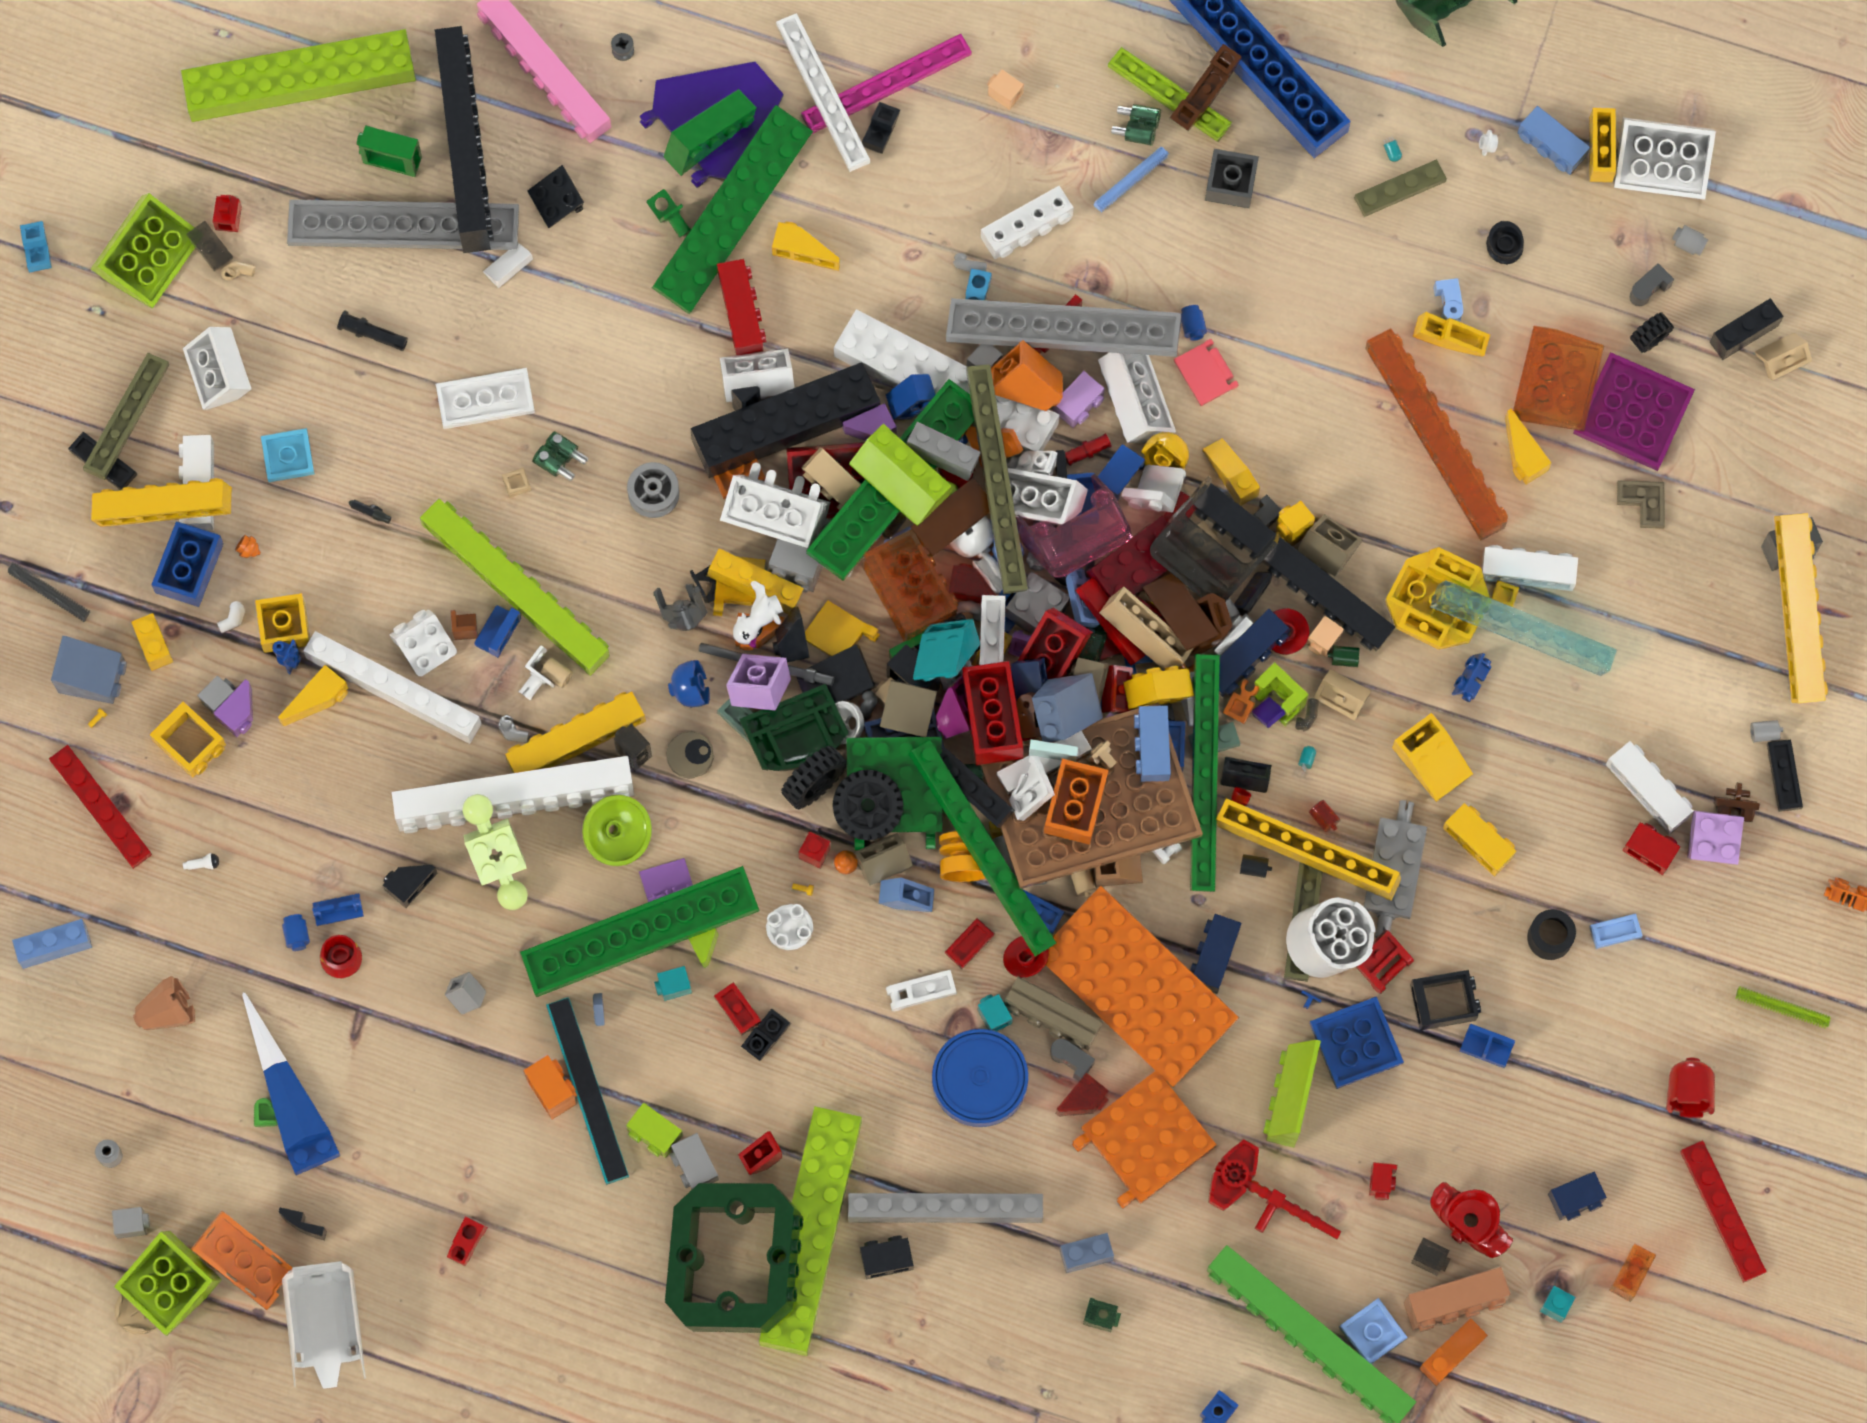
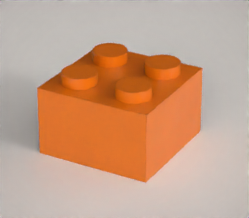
(549, 1086)

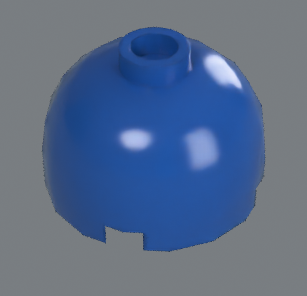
(688, 684)

